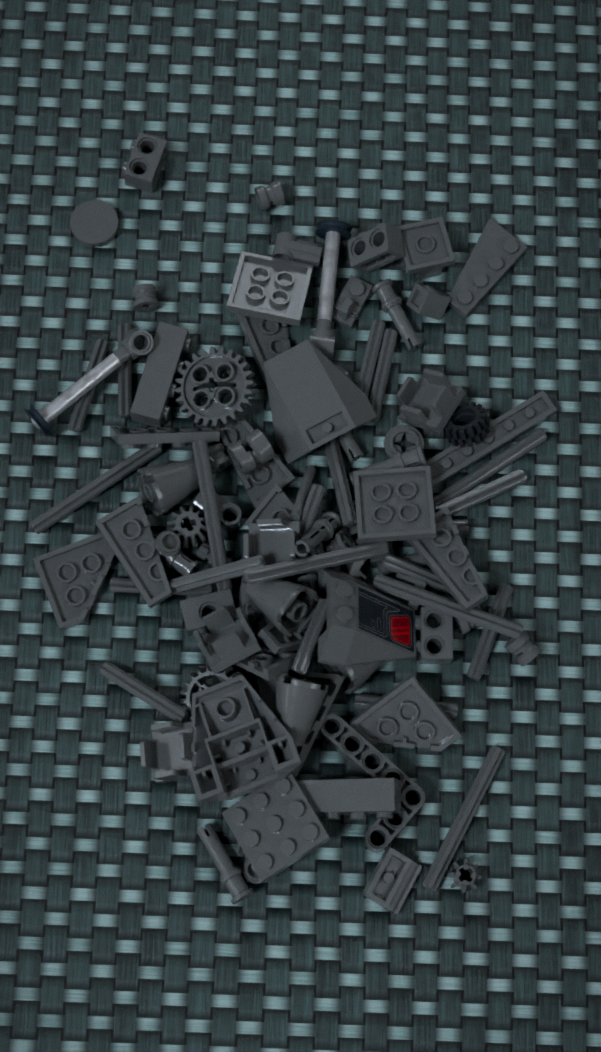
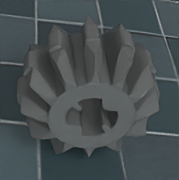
(195, 520)

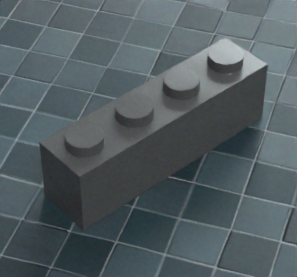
(159, 375)
(354, 797)

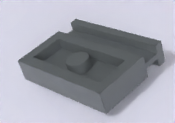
(392, 880)

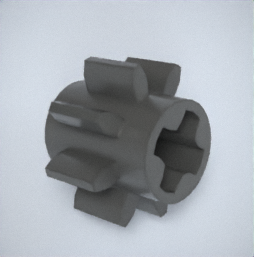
(463, 868)

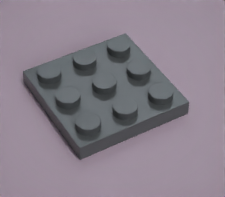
(269, 288)
(394, 504)
(276, 826)

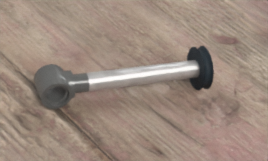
(332, 232)
(91, 379)

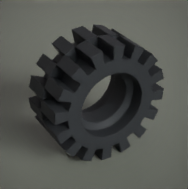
(476, 428)

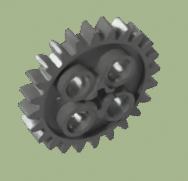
(215, 365)

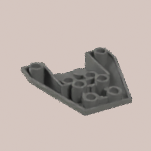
(311, 400)

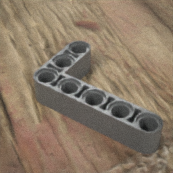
(385, 768)

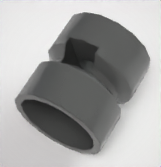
(250, 452)

